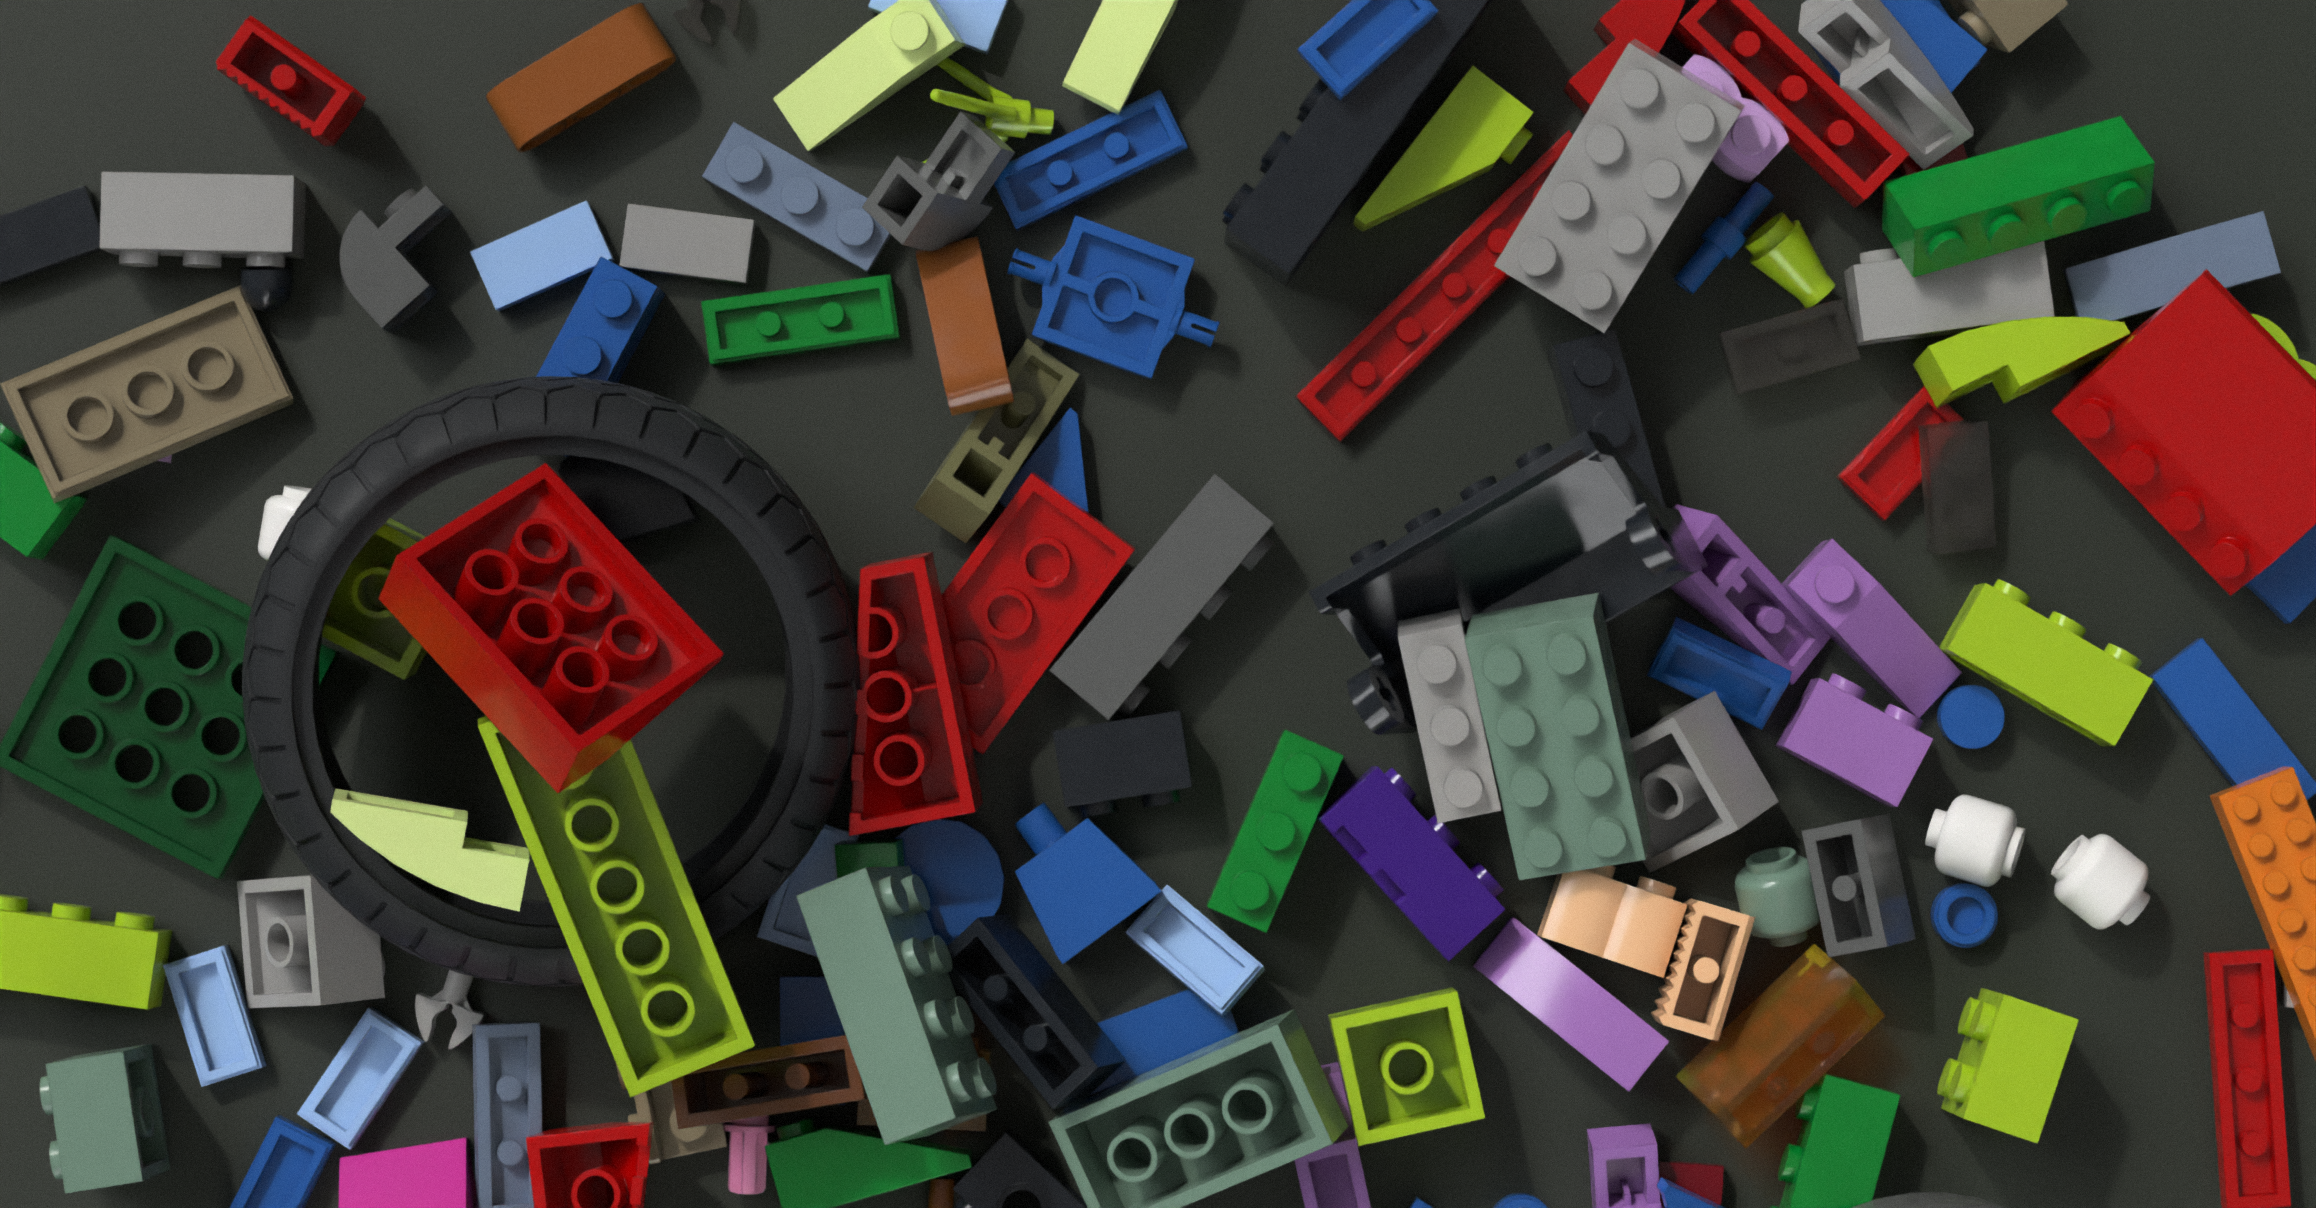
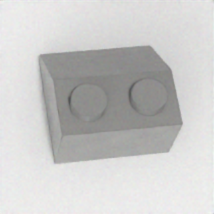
(1696, 780)
(304, 946)

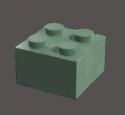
(105, 1118)

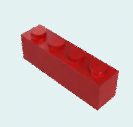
(1815, 112)

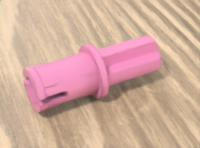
(748, 1155)

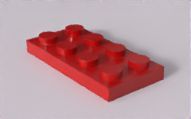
(1024, 599)

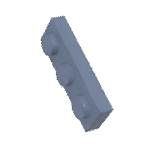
(797, 196)
(505, 1111)

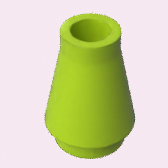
(1789, 259)

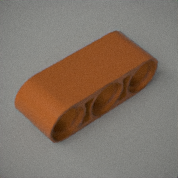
(580, 77)
(964, 326)

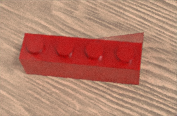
(912, 726)
(590, 1165)

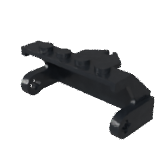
(1546, 533)

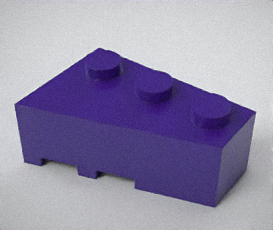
(1413, 860)

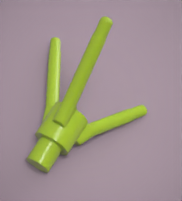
(1003, 114)

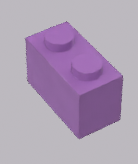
(1855, 740)

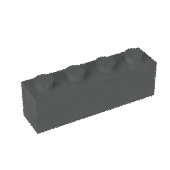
(1162, 597)

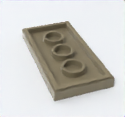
(147, 394)

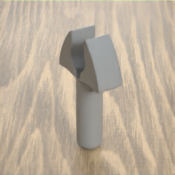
(455, 993)

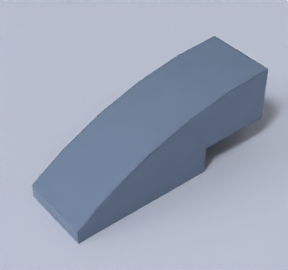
(2154, 273)

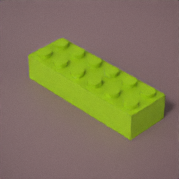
(626, 915)

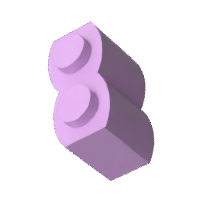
(1755, 134)

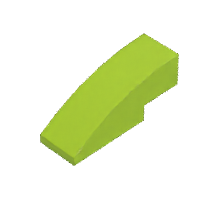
(2014, 355)

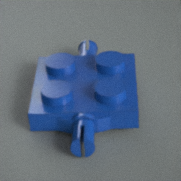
(1113, 297)

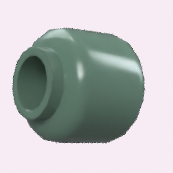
(1779, 895)

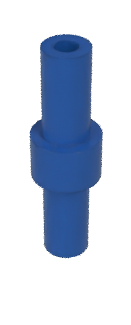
(1723, 238)

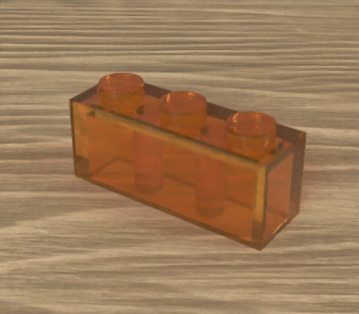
(1780, 1045)

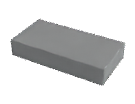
(687, 244)

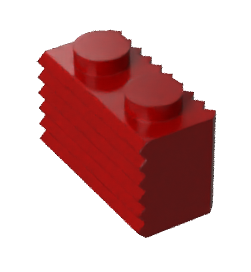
(290, 82)

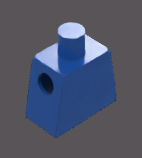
(1078, 881)

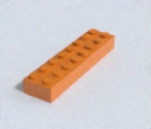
(2276, 856)

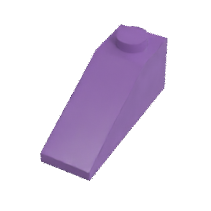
(1747, 598)
(1871, 627)

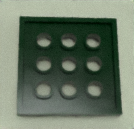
(66, 689)

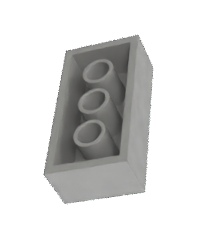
(1619, 185)

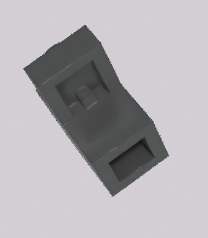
(945, 196)
(376, 258)

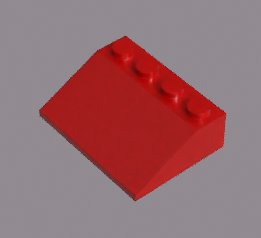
(2206, 430)
(548, 625)

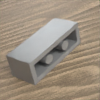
(202, 218)
(1894, 306)
(1448, 716)

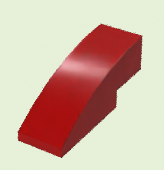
(1628, 20)

